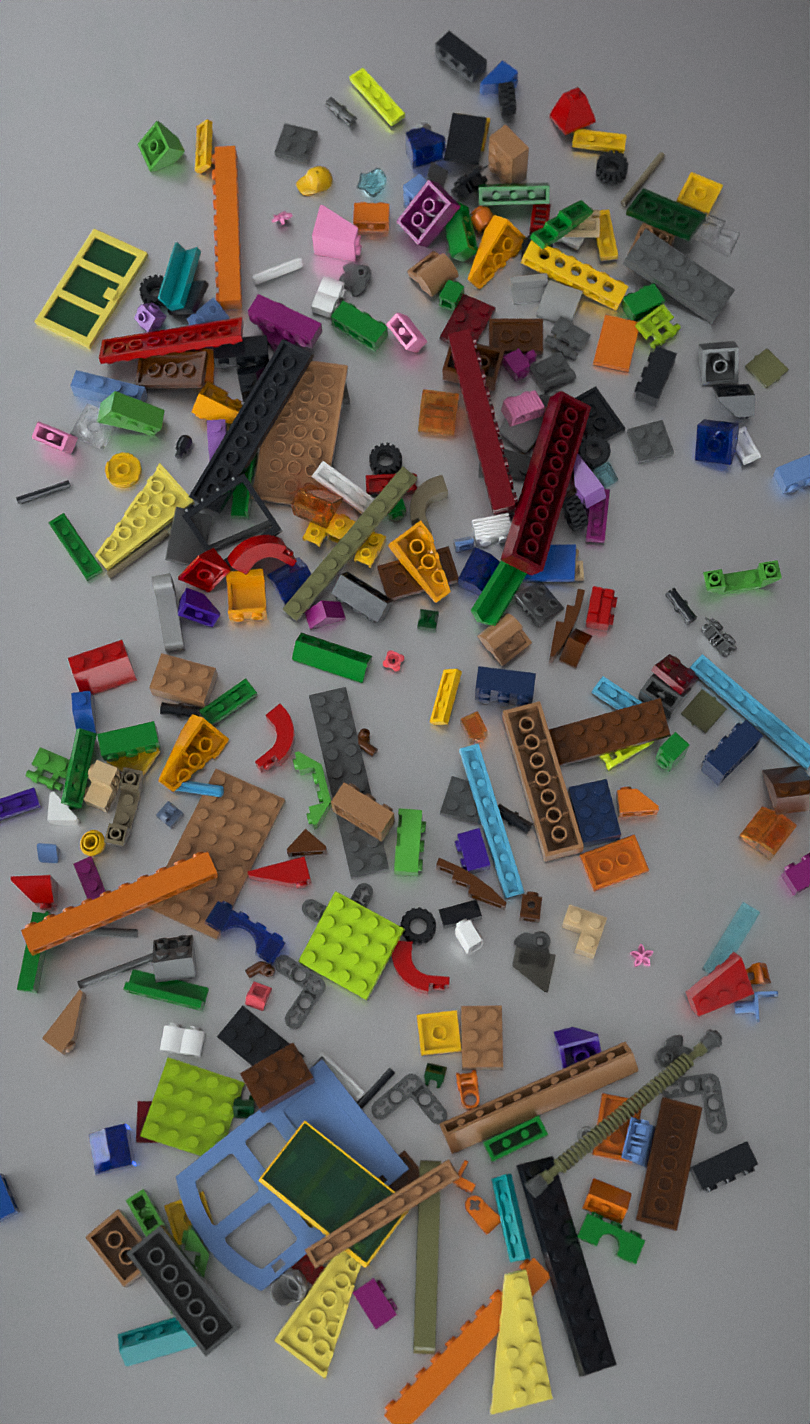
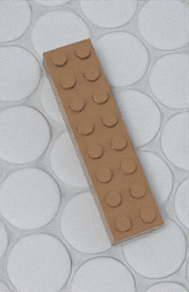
(542, 781)

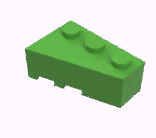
(130, 414)
(409, 842)

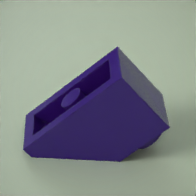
(197, 608)

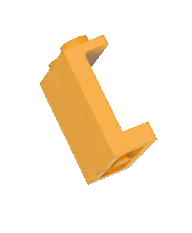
(246, 595)

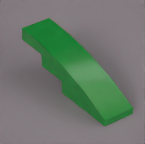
(561, 224)

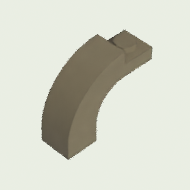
(425, 495)

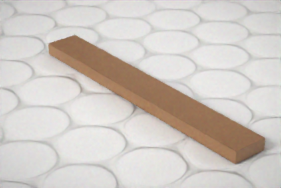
(382, 1213)

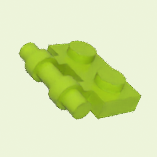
(653, 322)

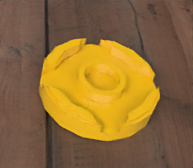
(123, 470)

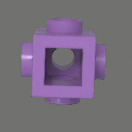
(150, 317)

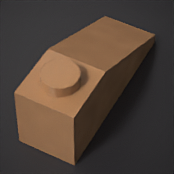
(66, 1027)

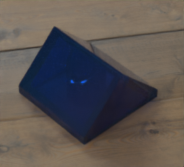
(289, 579)

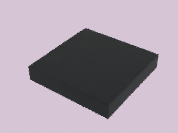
(195, 296)

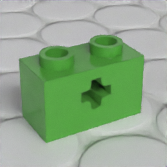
(145, 1211)

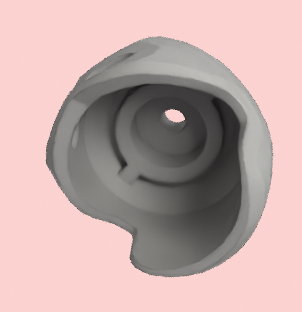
(289, 1288)

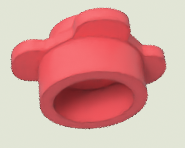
(394, 665)

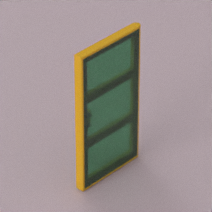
(328, 1188)

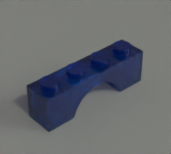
(224, 918)

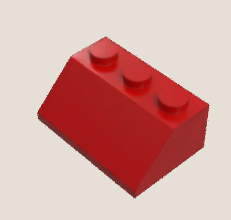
(102, 668)

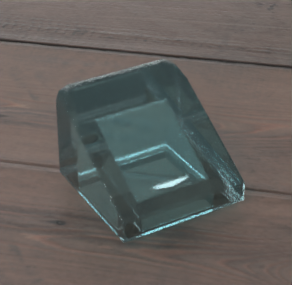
(605, 475)

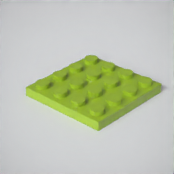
(351, 945)
(191, 1108)

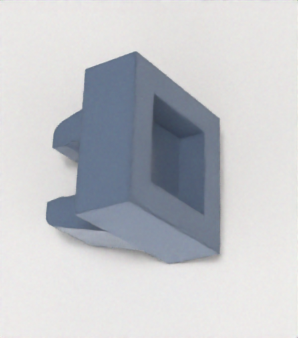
(169, 814)

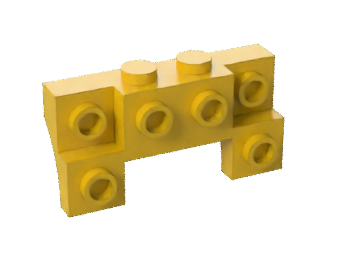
(337, 529)

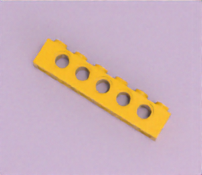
(564, 274)

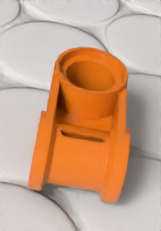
(468, 1086)
(484, 1217)

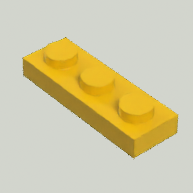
(599, 140)
(203, 146)
(606, 241)
(445, 696)

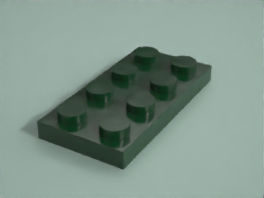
(666, 214)

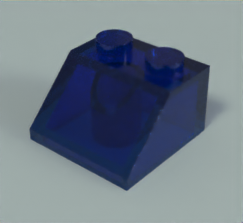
(424, 147)
(716, 441)
(477, 571)
(112, 1149)

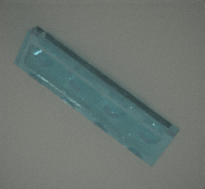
(732, 936)

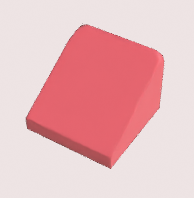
(258, 996)

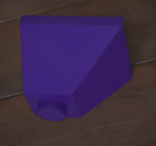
(576, 1045)

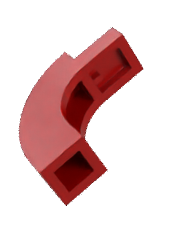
(259, 547)
(285, 741)
(410, 975)

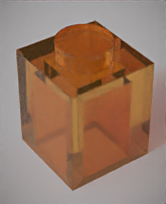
(474, 728)

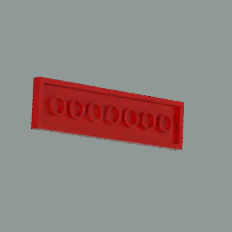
(171, 340)

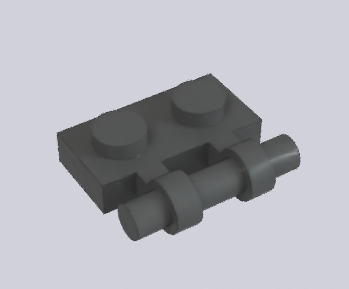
(569, 333)

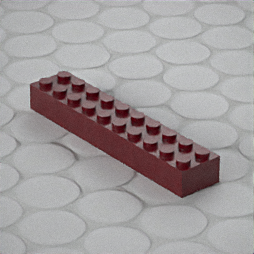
(481, 417)
(546, 483)

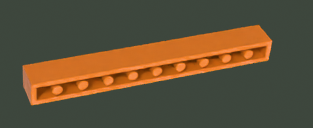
(228, 228)
(119, 903)
(458, 1355)

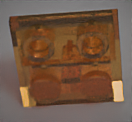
(438, 412)
(315, 505)
(767, 832)

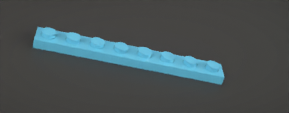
(752, 710)
(491, 821)

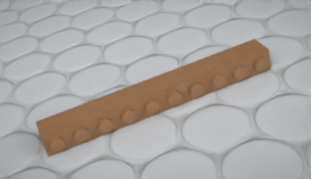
(539, 1097)

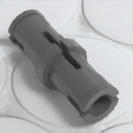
(341, 111)

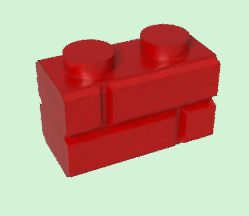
(600, 608)

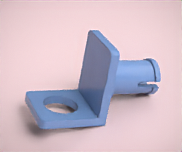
(753, 1006)

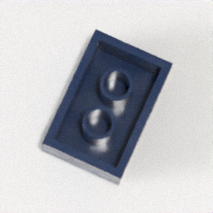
(504, 686)
(731, 752)
(594, 813)

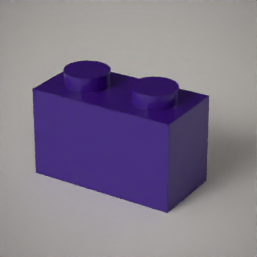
(473, 851)

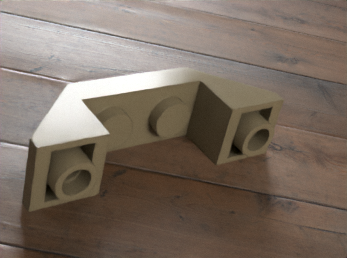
(127, 807)

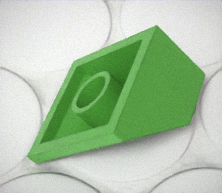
(160, 147)

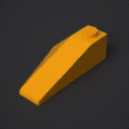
(497, 246)
(215, 404)
(419, 556)
(194, 747)

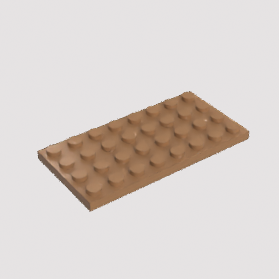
(302, 434)
(233, 834)

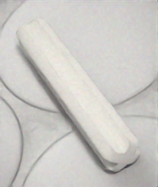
(278, 270)

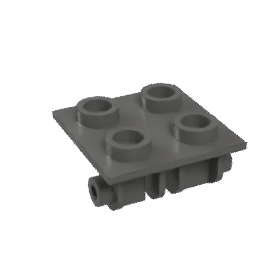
(538, 602)
(727, 640)

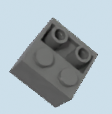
(657, 688)
(174, 958)

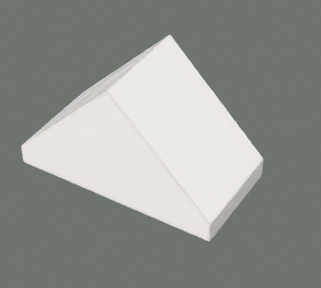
(59, 813)

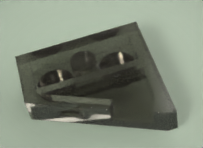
(534, 965)

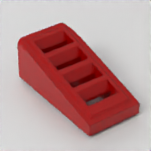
(533, 228)

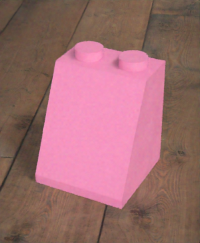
(335, 236)

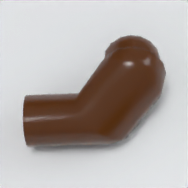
(364, 742)
(260, 968)

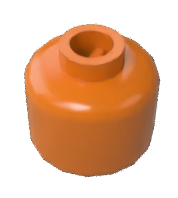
(481, 217)

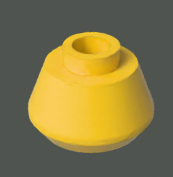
(92, 843)

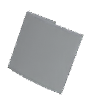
(559, 301)
(523, 434)

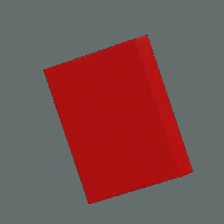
(205, 571)

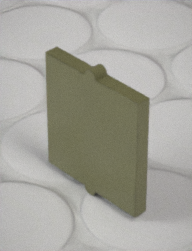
(766, 368)
(703, 711)

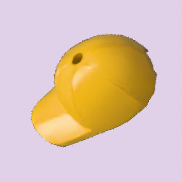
(315, 182)

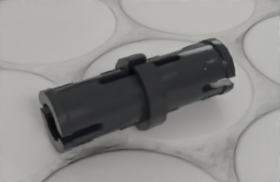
(681, 605)
(179, 710)
(514, 819)

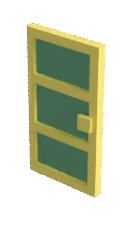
(91, 288)

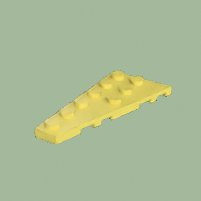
(145, 517)
(319, 1317)
(519, 1360)

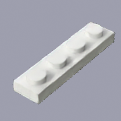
(343, 487)

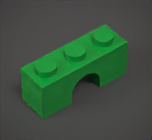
(629, 1244)

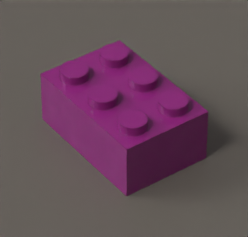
(428, 213)

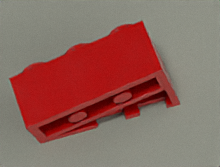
(721, 987)

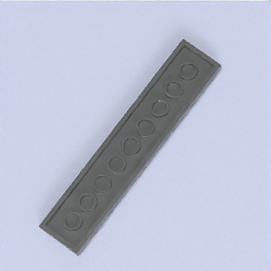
(346, 765)

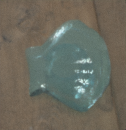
(372, 182)

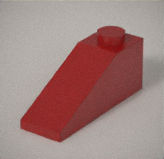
(288, 873)

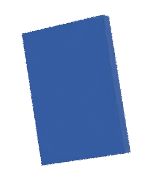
(559, 565)

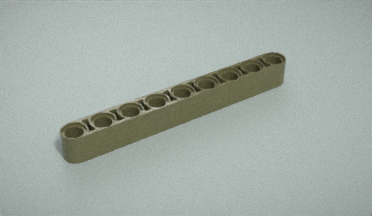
(426, 1269)

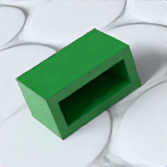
(642, 302)
(672, 752)

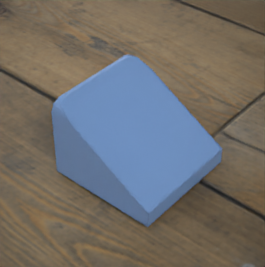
(463, 544)
(48, 853)

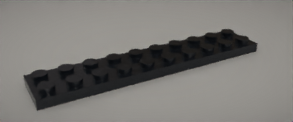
(253, 422)
(568, 1271)

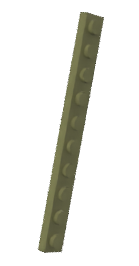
(349, 544)

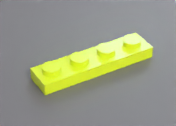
(377, 97)

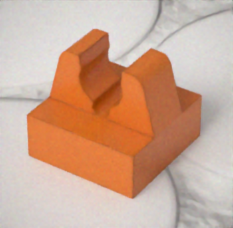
(760, 972)

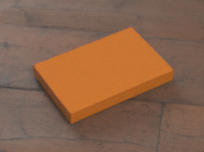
(616, 343)
(614, 863)
(613, 1145)

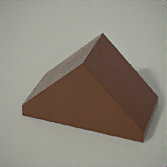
(575, 648)
(306, 845)

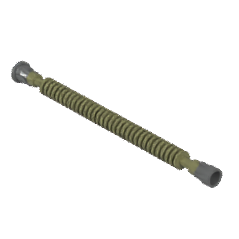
(624, 1112)

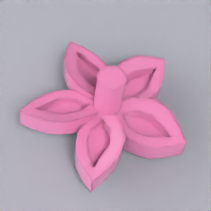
(282, 217)
(641, 956)

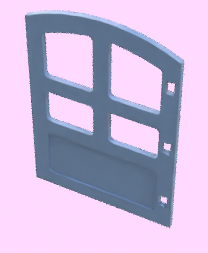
(331, 1112)

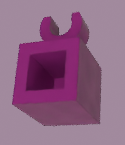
(518, 364)

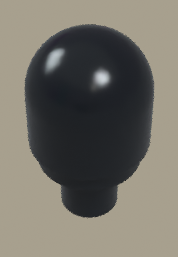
(183, 445)

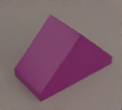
(324, 614)

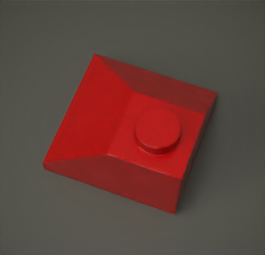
(572, 111)
(39, 889)

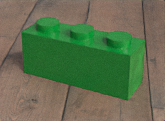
(461, 235)
(359, 325)
(129, 741)
(515, 1139)

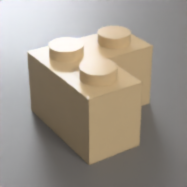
(104, 786)
(589, 927)

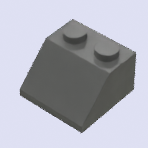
(718, 362)

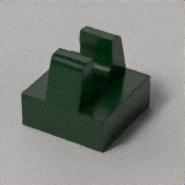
(428, 620)
(435, 1073)
(243, 1108)

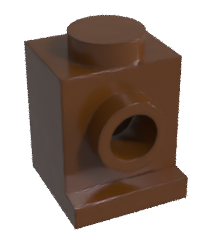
(530, 914)

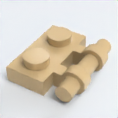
(588, 228)

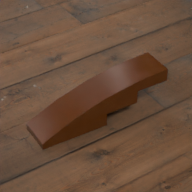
(564, 629)
(477, 888)

